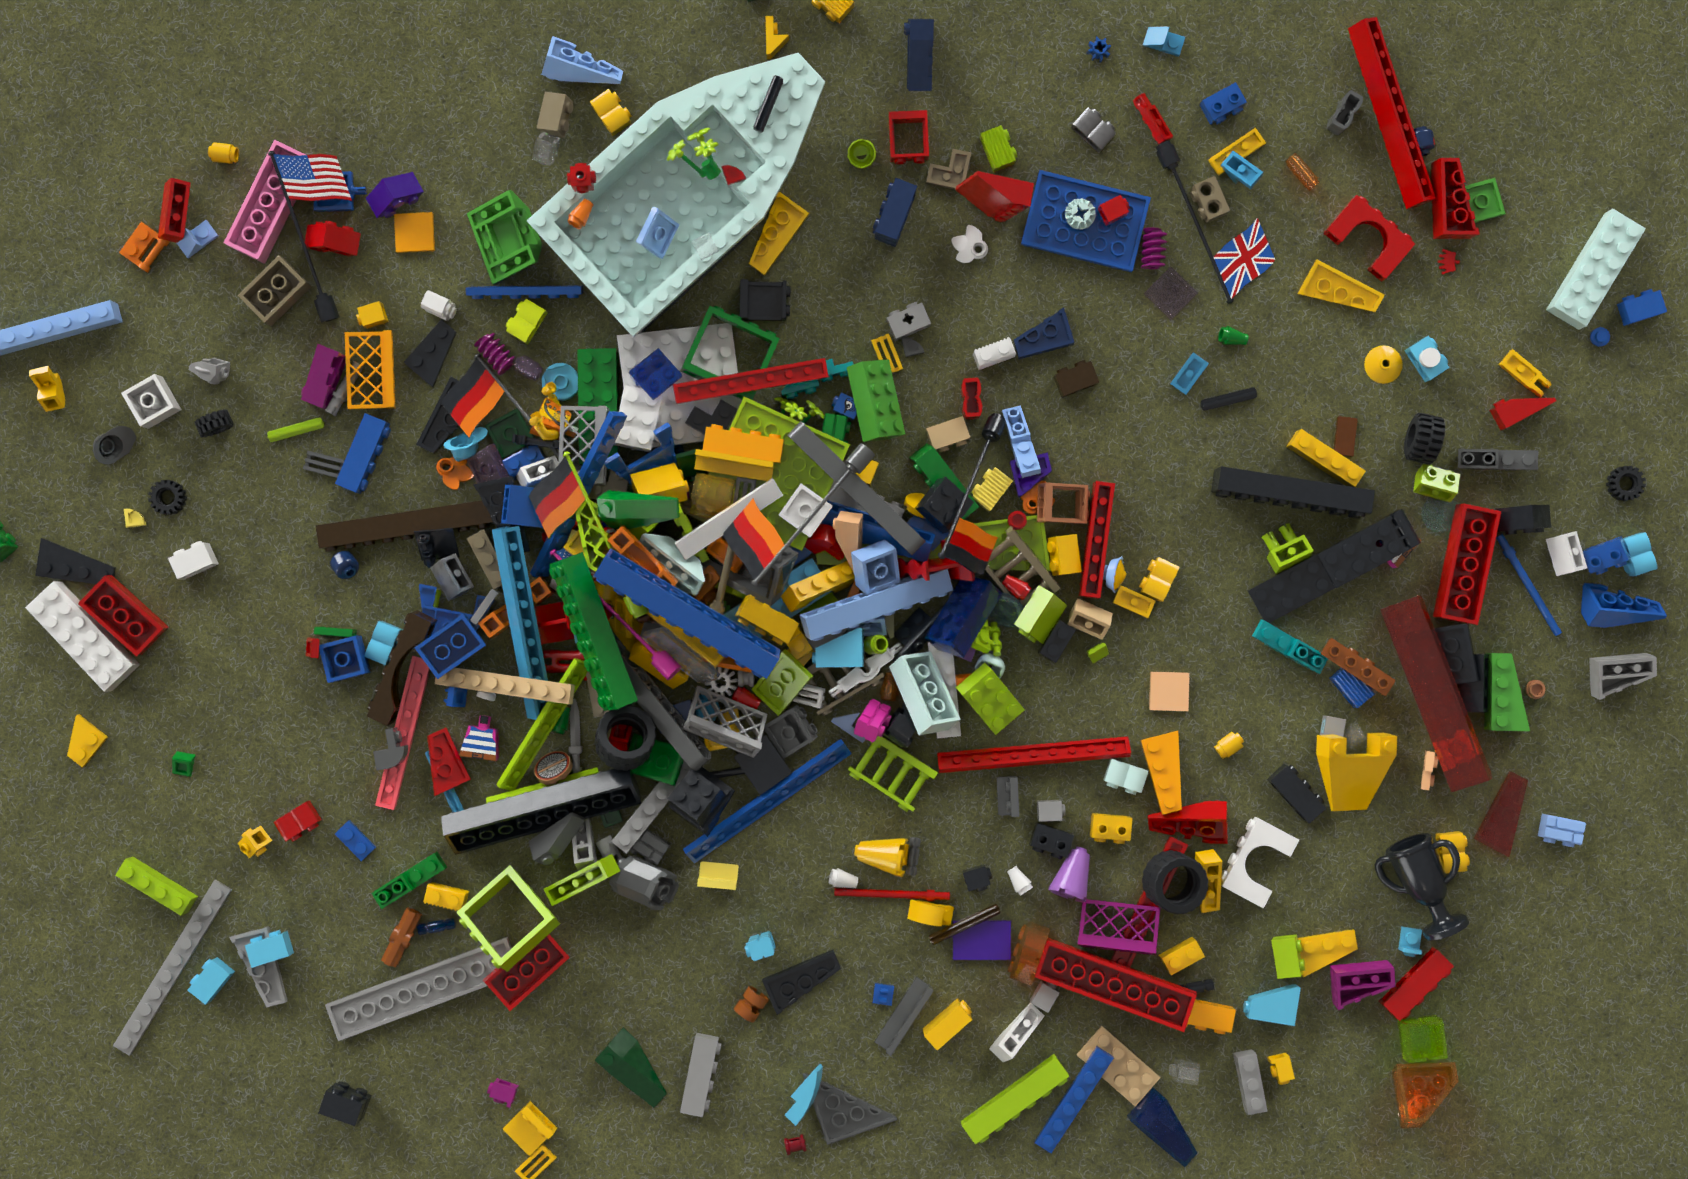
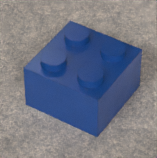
(344, 659)

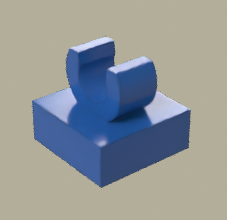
(456, 697)
(883, 994)

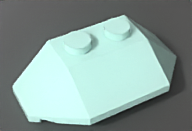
(687, 572)

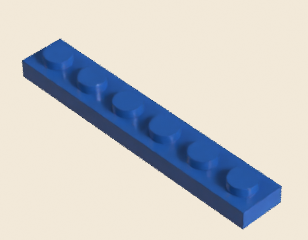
(516, 291)
(1074, 1099)

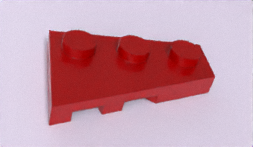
(445, 762)

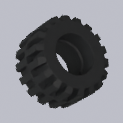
(1424, 438)

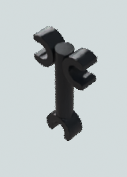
(525, 440)

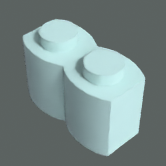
(1126, 776)

